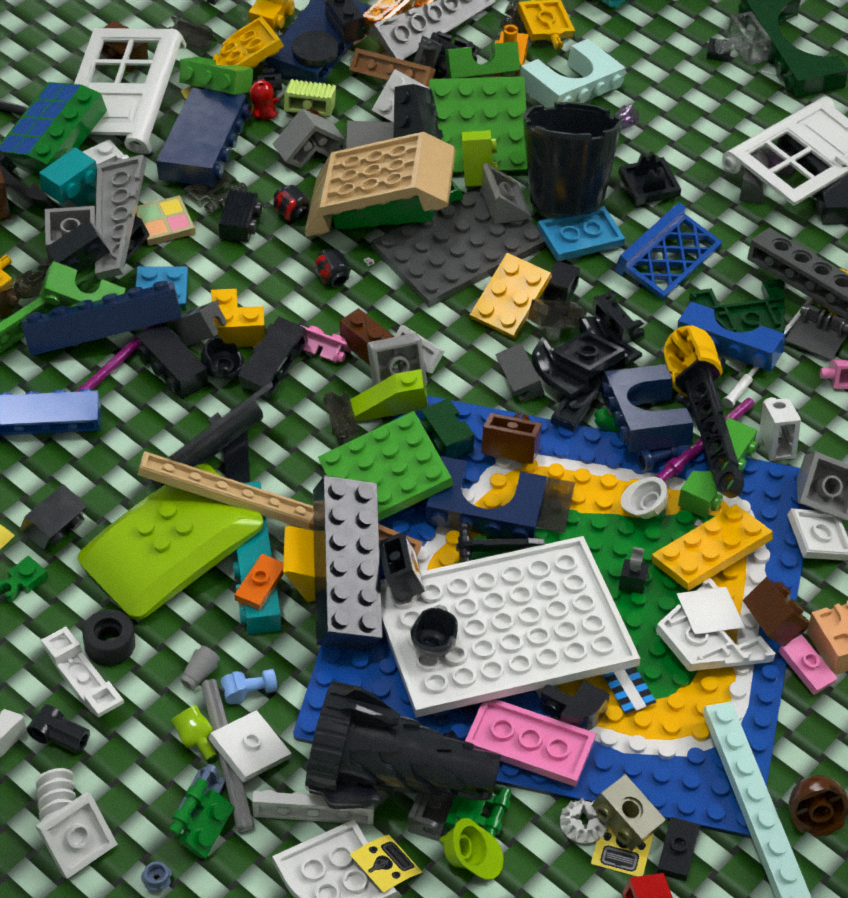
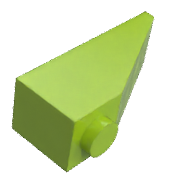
(391, 397)

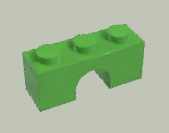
(503, 60)
(223, 78)
(60, 287)

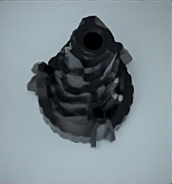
(372, 748)

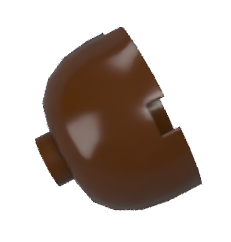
(818, 805)

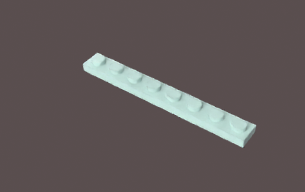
(755, 802)

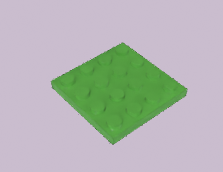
(482, 106)
(397, 459)

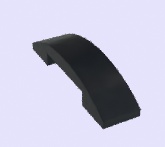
(33, 195)

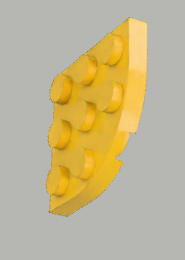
(249, 45)

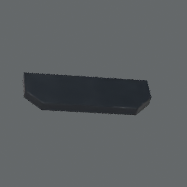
(237, 460)

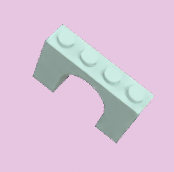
(599, 73)

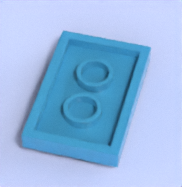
(580, 234)

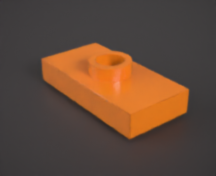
(260, 582)

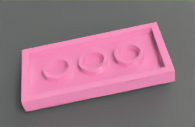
(532, 740)

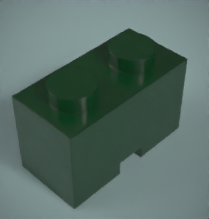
(445, 431)

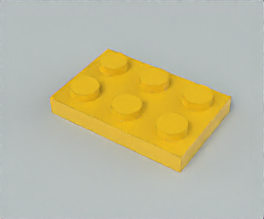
(509, 295)

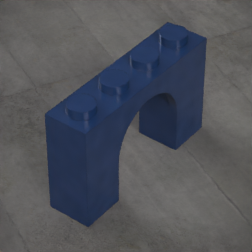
(641, 427)
(512, 521)

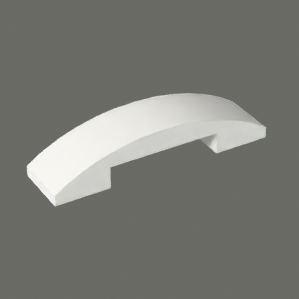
(80, 674)

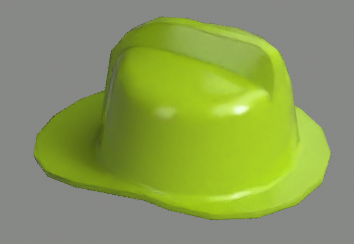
(473, 849)

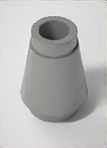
(199, 667)

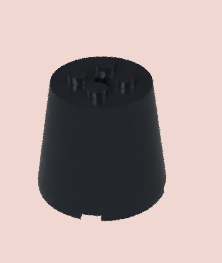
(570, 156)

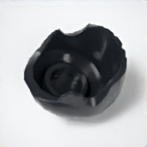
(221, 358)
(434, 632)

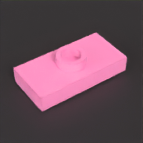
(807, 664)

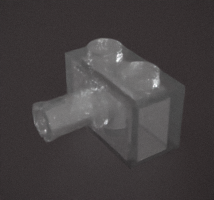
(747, 38)

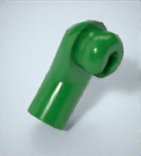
(605, 421)

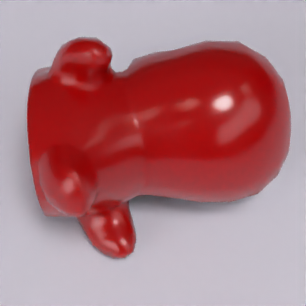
(263, 101)

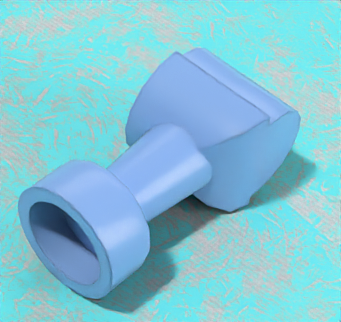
(237, 686)

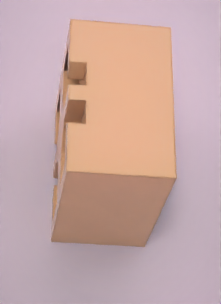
(830, 636)

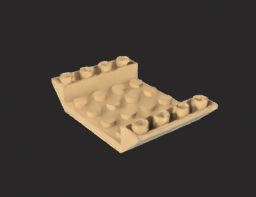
(382, 174)

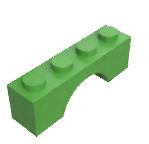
(699, 490)

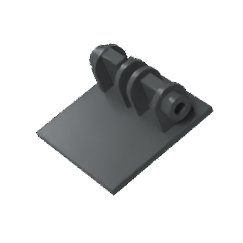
(818, 332)

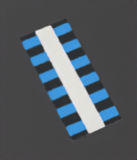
(629, 689)

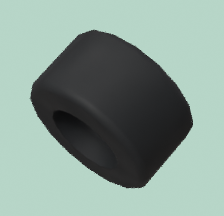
(113, 651)

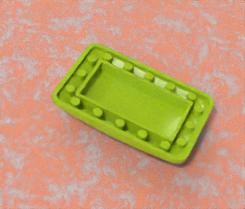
(165, 546)

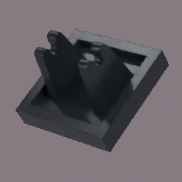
(649, 180)

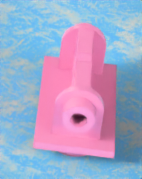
(332, 346)

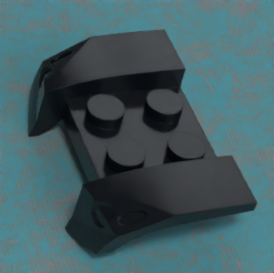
(581, 358)

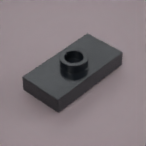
(678, 848)

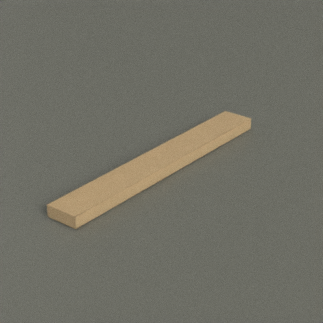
(225, 490)

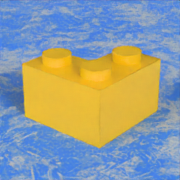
(272, 11)
(243, 324)

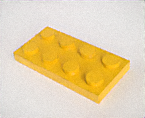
(712, 547)

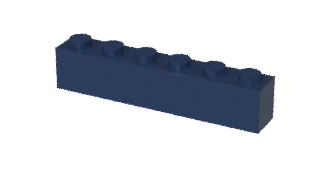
(101, 318)

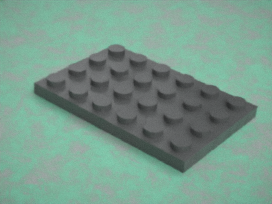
(454, 248)

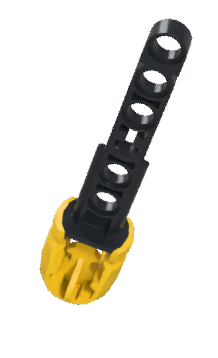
(693, 368)

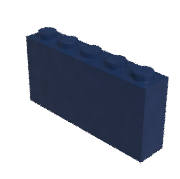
(309, 19)
(203, 137)

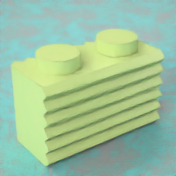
(309, 96)

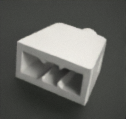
(780, 418)

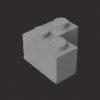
(305, 136)

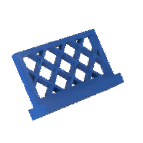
(657, 235)

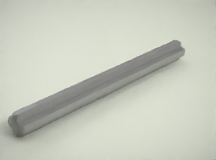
(233, 783)

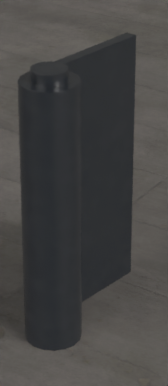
(220, 432)

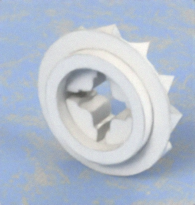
(575, 829)

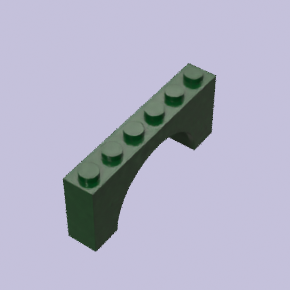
(801, 71)

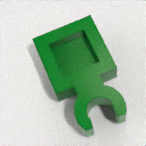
(24, 577)

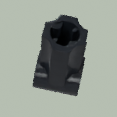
(53, 727)

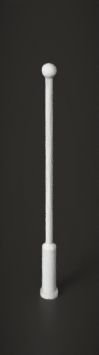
(729, 400)

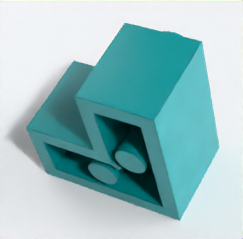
(71, 178)

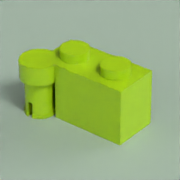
(477, 151)

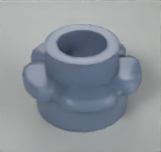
(156, 869)

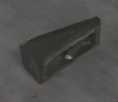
(556, 505)

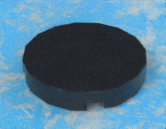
(315, 48)

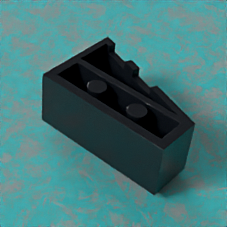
(415, 111)

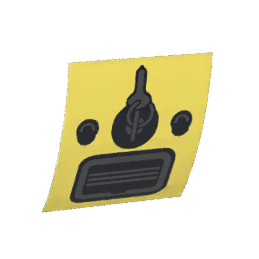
(616, 856)
(385, 862)

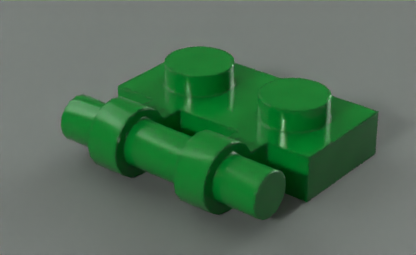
(472, 809)
(207, 821)

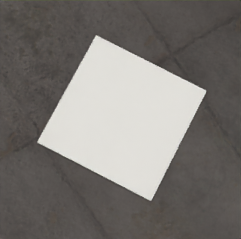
(710, 610)

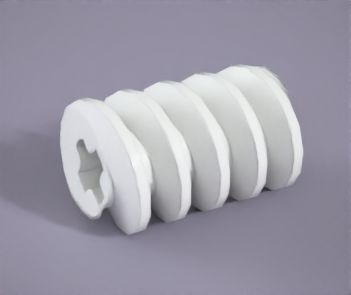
(54, 791)

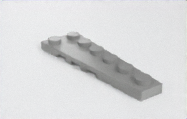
(403, 32)
(116, 207)

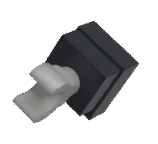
(634, 572)

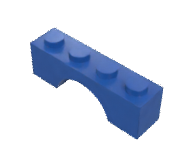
(757, 347)

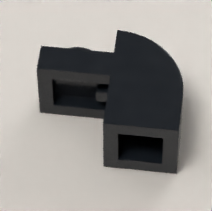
(581, 710)

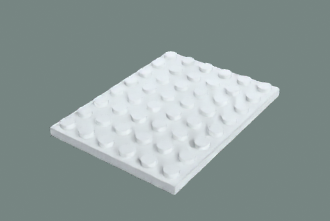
(520, 626)

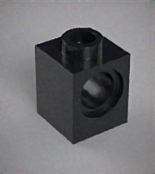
(563, 282)

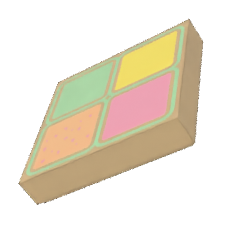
(165, 220)

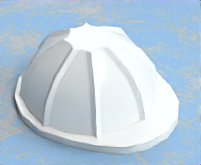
(645, 497)

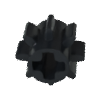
(271, 77)

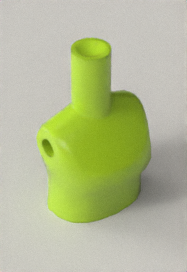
(194, 730)

